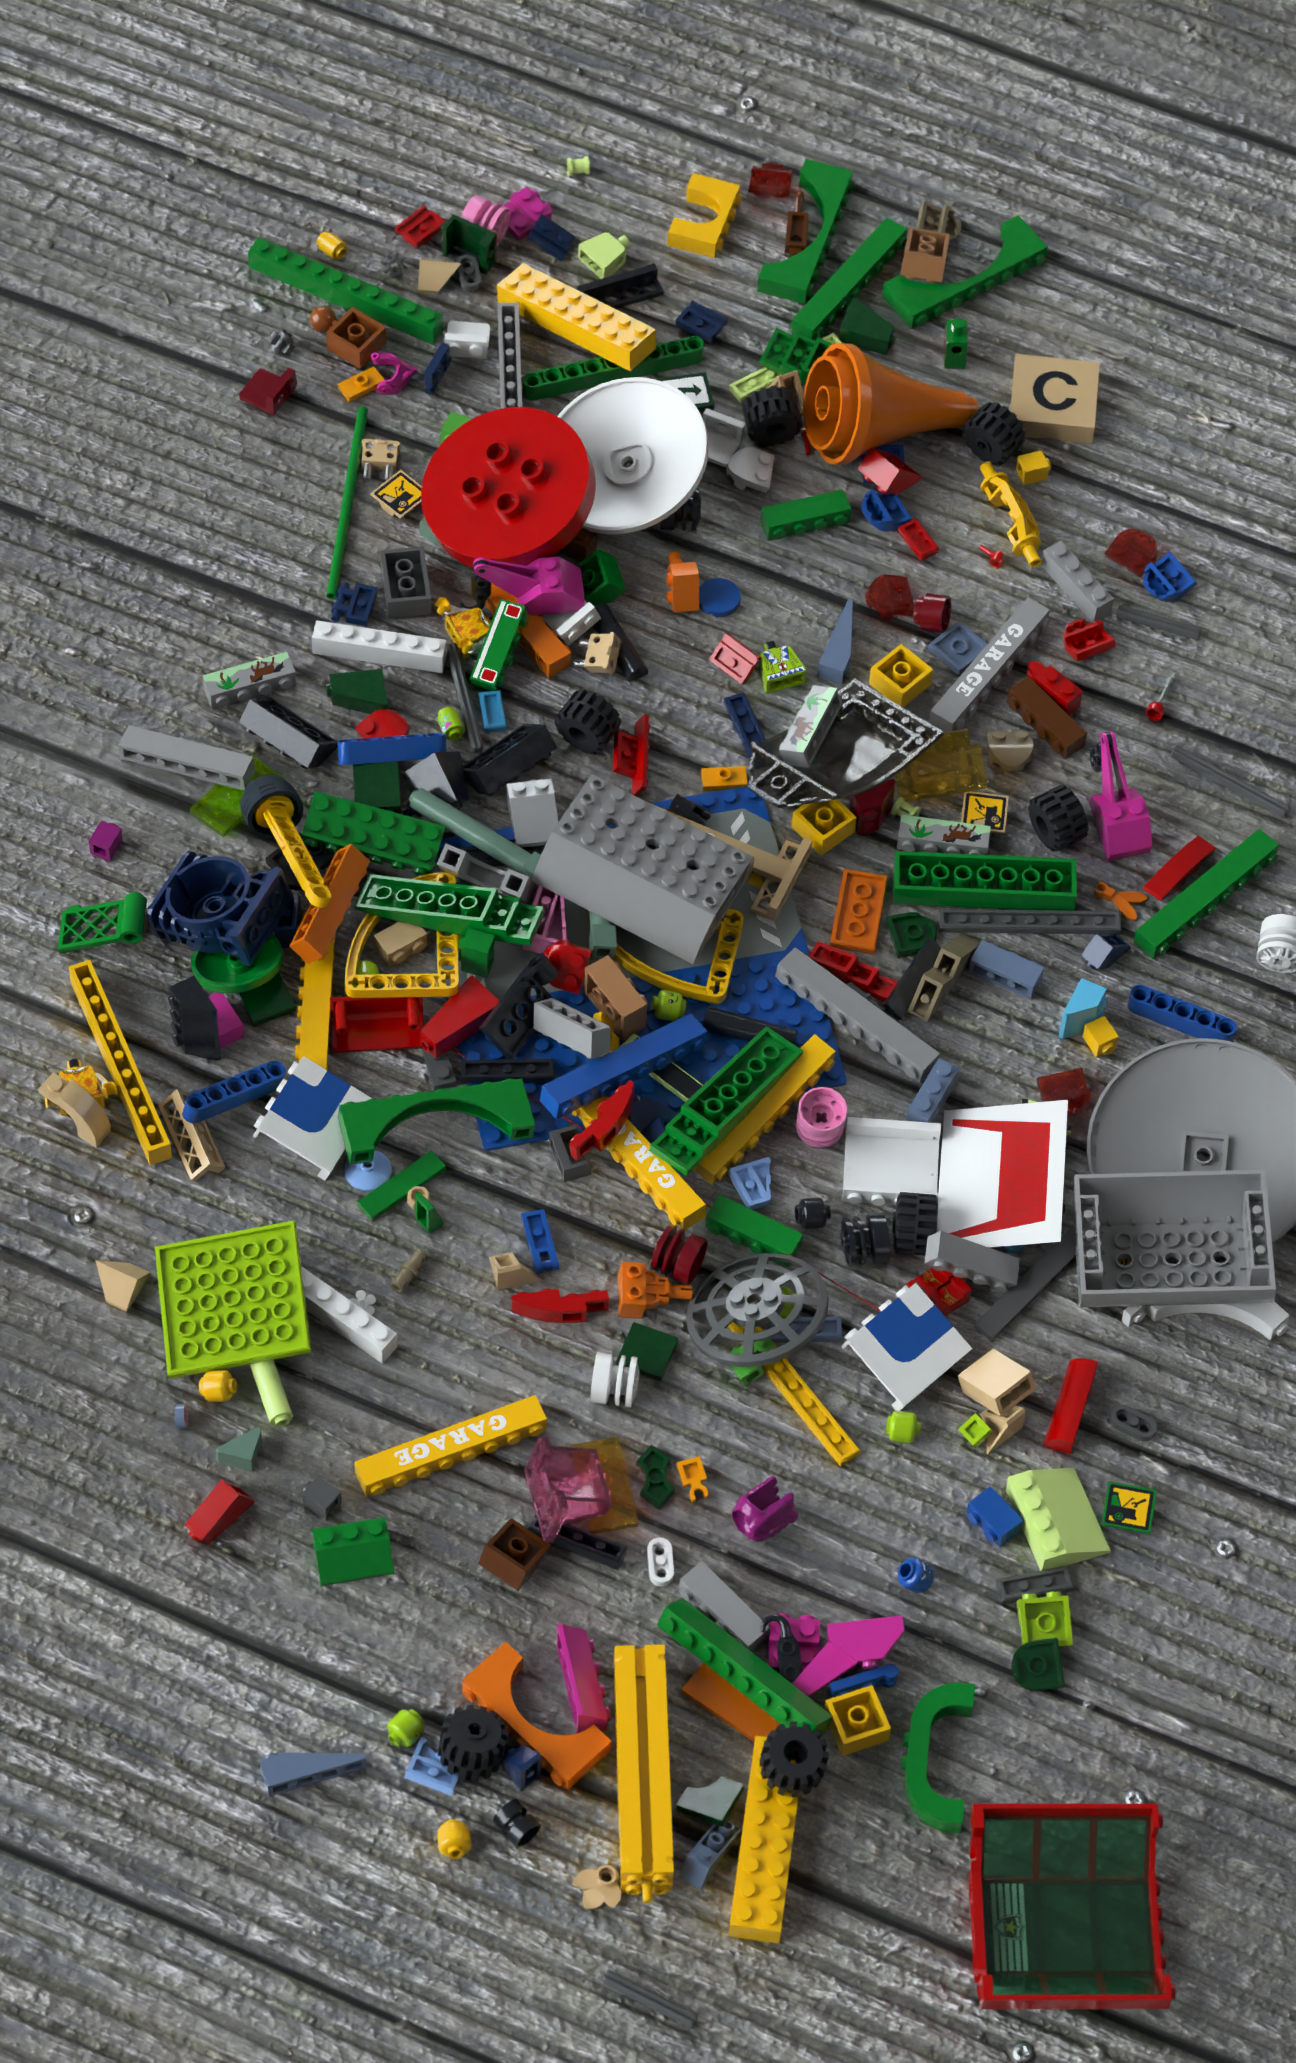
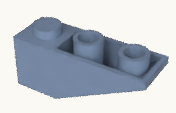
(709, 1853)

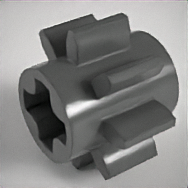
(396, 269)
(282, 342)

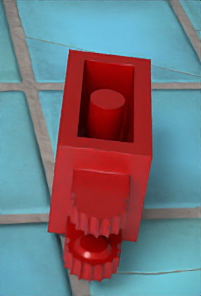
(1056, 686)

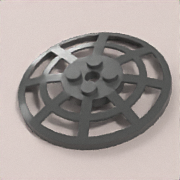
(759, 1314)

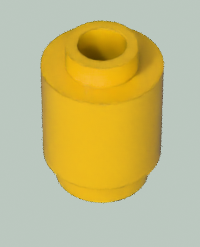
(332, 245)

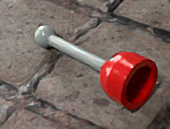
(1153, 707)

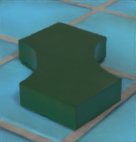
(656, 1488)

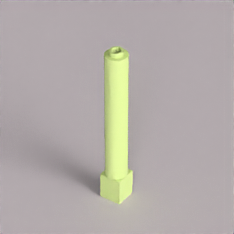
(272, 1393)

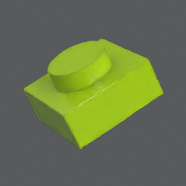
(975, 1430)

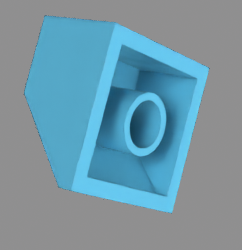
(1083, 1007)

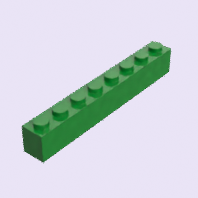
(850, 280)
(1206, 894)
(741, 1667)

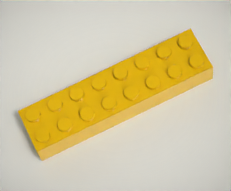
(578, 317)
(763, 1858)

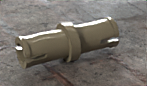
(409, 1271)

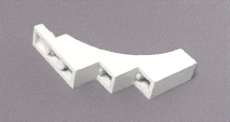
(1264, 1317)

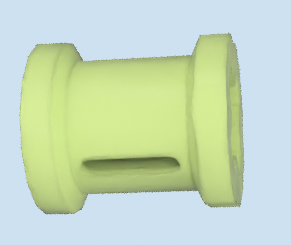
(578, 166)
(900, 804)

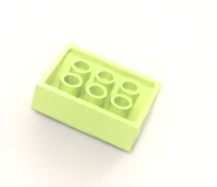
(1056, 1517)

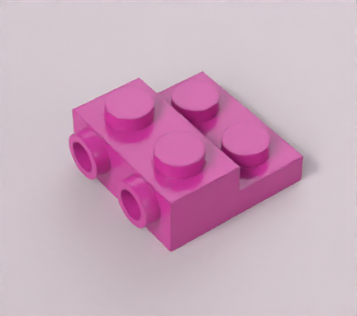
(525, 210)
(806, 1632)

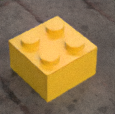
(900, 676)
(824, 824)
(857, 1720)

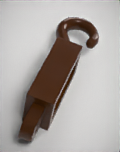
(797, 227)

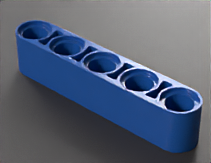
(390, 748)
(1173, 1007)
(233, 1092)

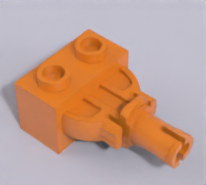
(683, 584)
(645, 1290)

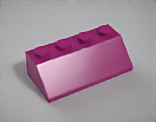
(581, 1678)

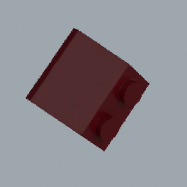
(872, 807)

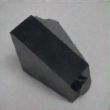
(441, 776)

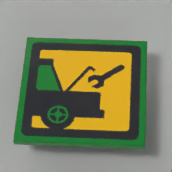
(1129, 1507)

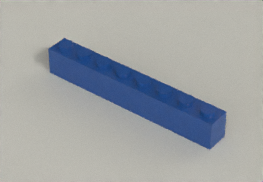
(624, 1064)

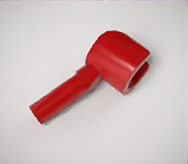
(807, 443)
(996, 557)

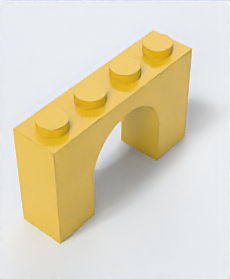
(707, 237)

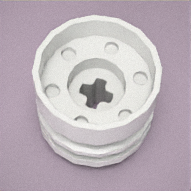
(1278, 943)
(614, 1379)

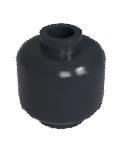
(812, 1213)

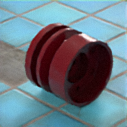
(675, 1253)

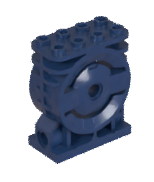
(226, 906)

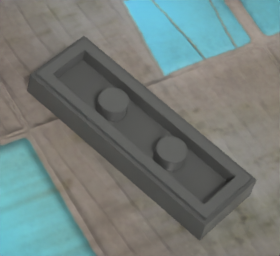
(1039, 1582)

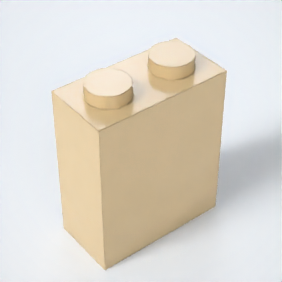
(996, 1382)

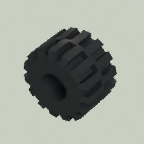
(772, 416)
(994, 433)
(587, 722)
(1058, 818)
(913, 1222)
(472, 1743)
(797, 1745)

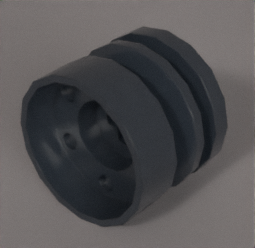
(688, 511)
(865, 1239)

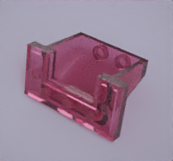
(565, 1486)

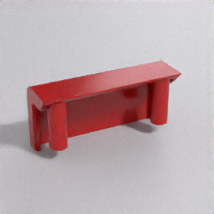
(376, 1023)

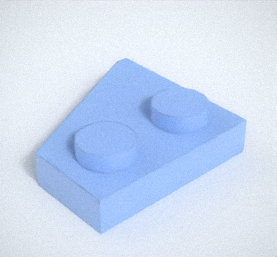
(752, 1182)
(428, 1771)

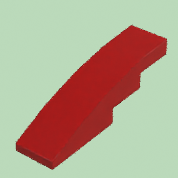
(1179, 868)
(849, 969)

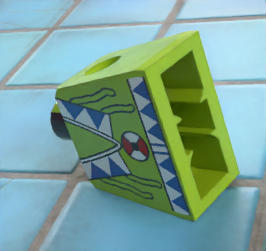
(780, 668)

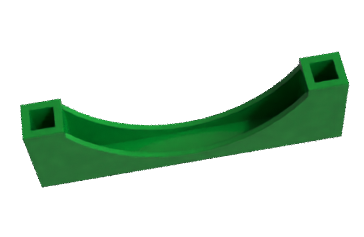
(795, 276)
(922, 301)
(498, 1103)

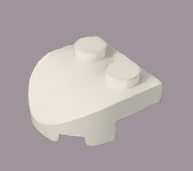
(751, 469)

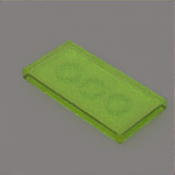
(221, 804)

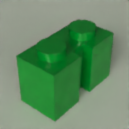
(477, 952)

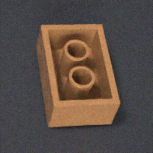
(925, 255)
(616, 997)

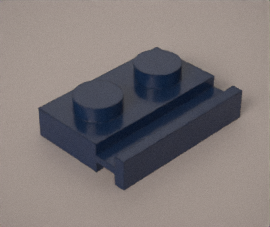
(551, 237)
(701, 321)
(437, 368)

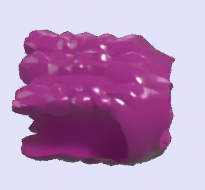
(762, 1512)

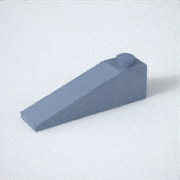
(837, 655)
(296, 1770)

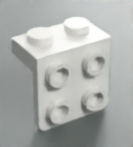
(468, 339)
(724, 436)
(572, 625)

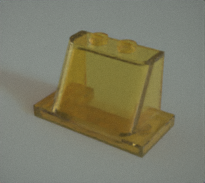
(944, 769)

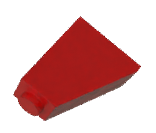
(218, 1512)

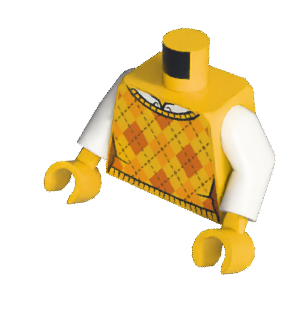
(465, 626)
(92, 1082)

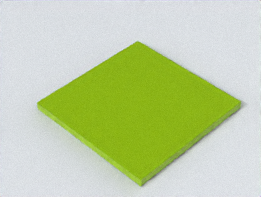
(232, 1299)

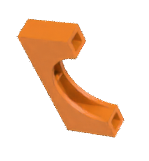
(562, 1755)

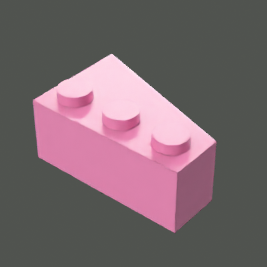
(553, 922)

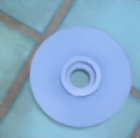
(369, 1178)

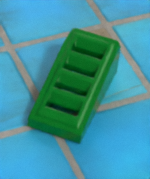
(426, 1214)

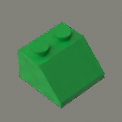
(601, 578)

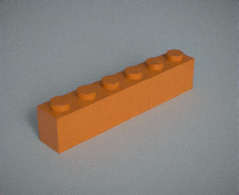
(536, 638)
(320, 924)

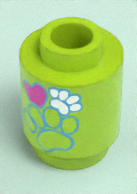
(450, 723)

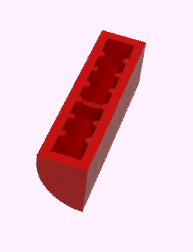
(1070, 1404)

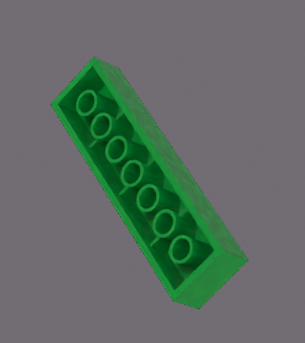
(984, 881)

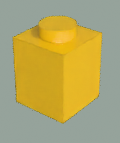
(1033, 467)
(1100, 1036)

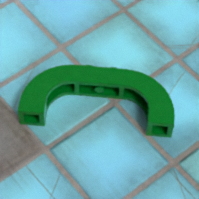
(933, 1809)

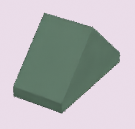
(241, 1451)

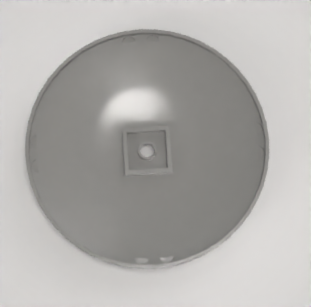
(1198, 1100)

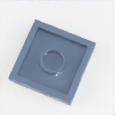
(957, 647)

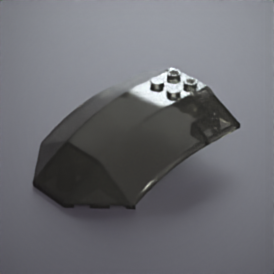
(861, 750)

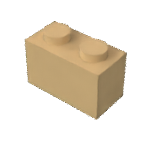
(399, 942)

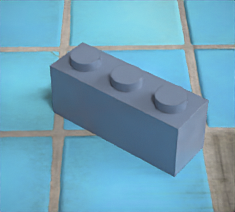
(1006, 969)
(933, 1092)

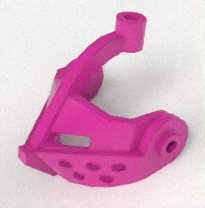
(396, 383)

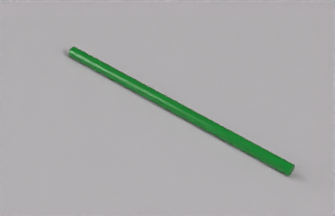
(347, 502)

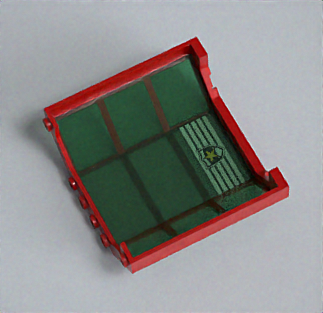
(1067, 1907)

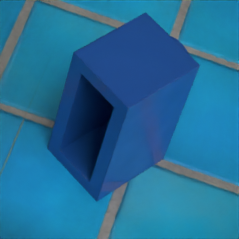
(994, 1517)

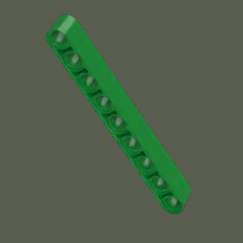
(599, 370)

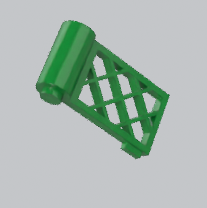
(128, 923)

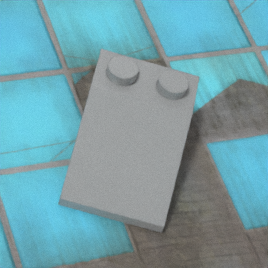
(532, 811)

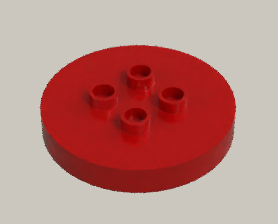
(508, 487)

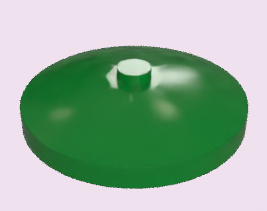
(227, 974)

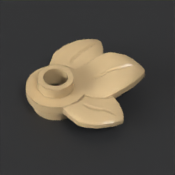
(596, 1890)

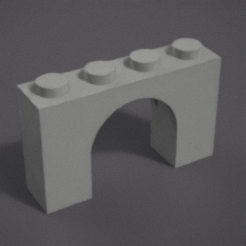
(483, 875)

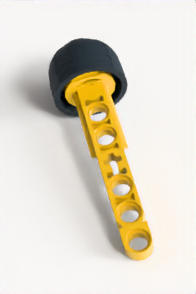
(274, 811)

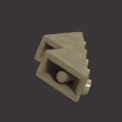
(940, 979)

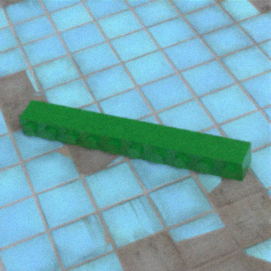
(345, 290)

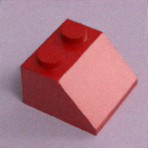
(888, 472)

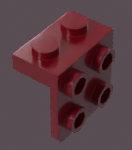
(269, 390)

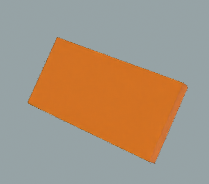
(859, 911)
(728, 1703)

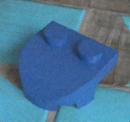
(884, 510)
(1167, 579)

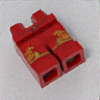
(943, 1289)

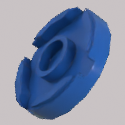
(719, 597)

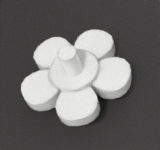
(364, 1303)

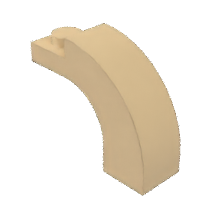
(85, 1111)

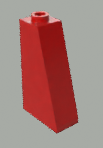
(458, 1018)

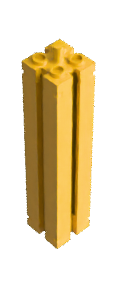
(643, 1771)

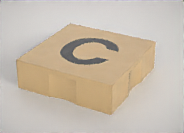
(1055, 397)

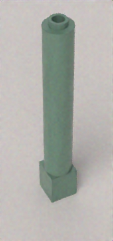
(474, 832)
(601, 938)

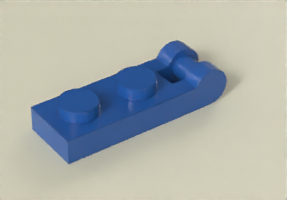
(539, 1240)
(880, 1676)

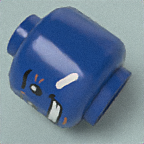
(915, 1575)

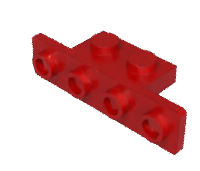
(631, 755)

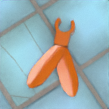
(1121, 899)

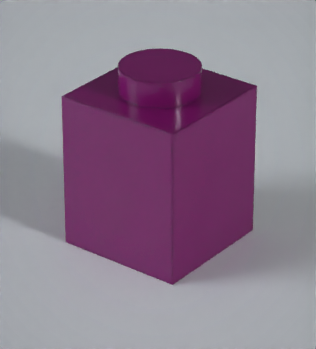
(105, 840)

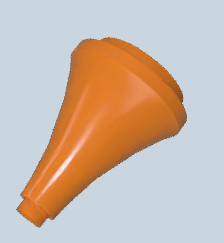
(862, 405)

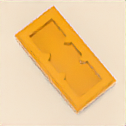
(360, 384)
(723, 778)

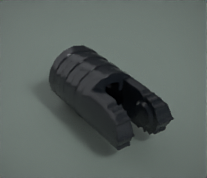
(689, 810)

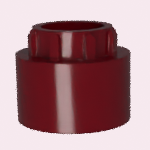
(932, 612)

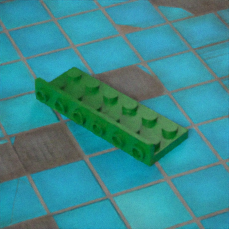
(374, 832)

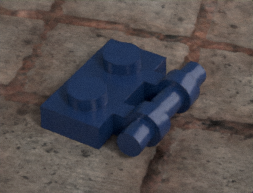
(361, 603)

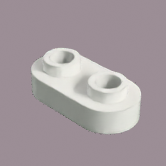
(660, 1563)

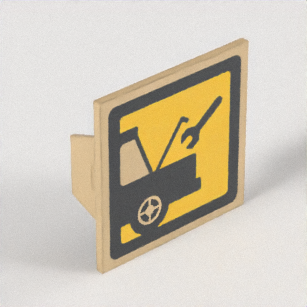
(398, 494)
(985, 810)

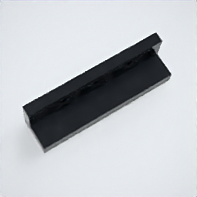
(619, 284)

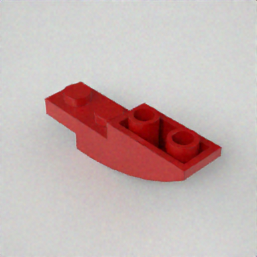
(611, 1118)
(550, 1307)

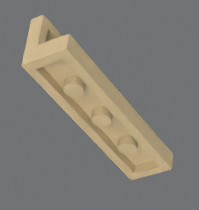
(779, 898)
(198, 1134)

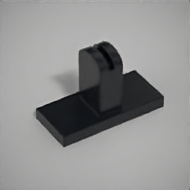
(410, 811)

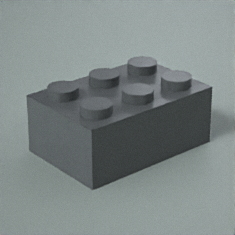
(405, 582)

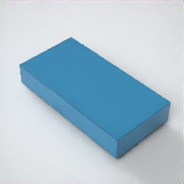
(492, 711)

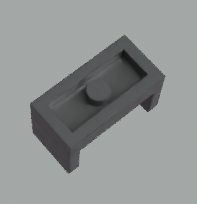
(567, 1165)

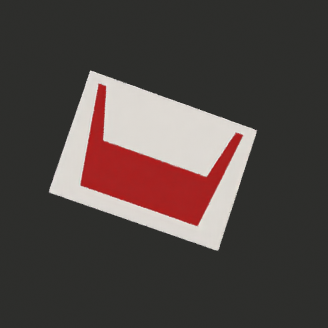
(1003, 1173)

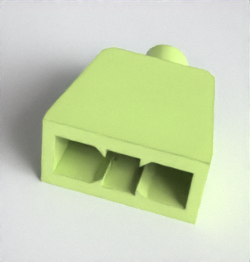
(603, 254)

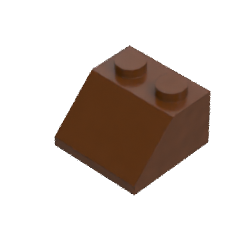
(513, 1554)

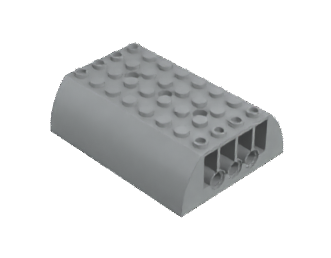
(640, 886)
(1177, 1217)

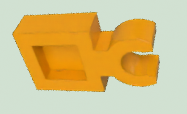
(693, 1474)

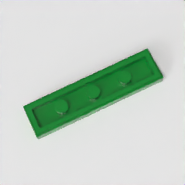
(397, 1187)

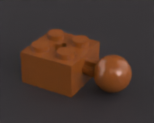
(352, 337)

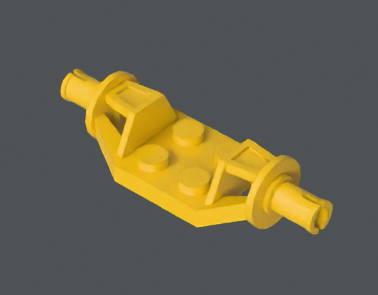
(1025, 531)

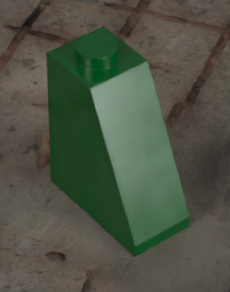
(866, 329)
(358, 690)

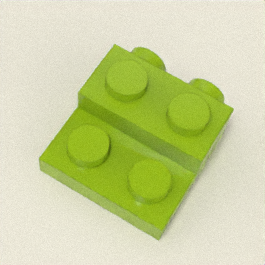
(1045, 1618)

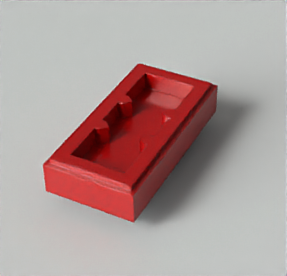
(918, 539)

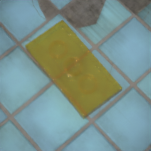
(622, 1510)

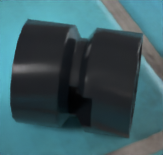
(513, 1819)

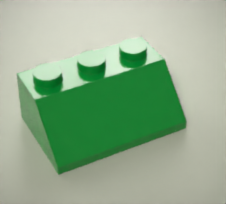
(352, 1551)

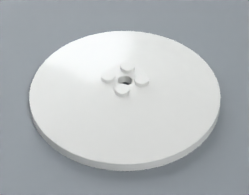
(654, 429)

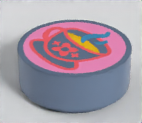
(181, 1416)

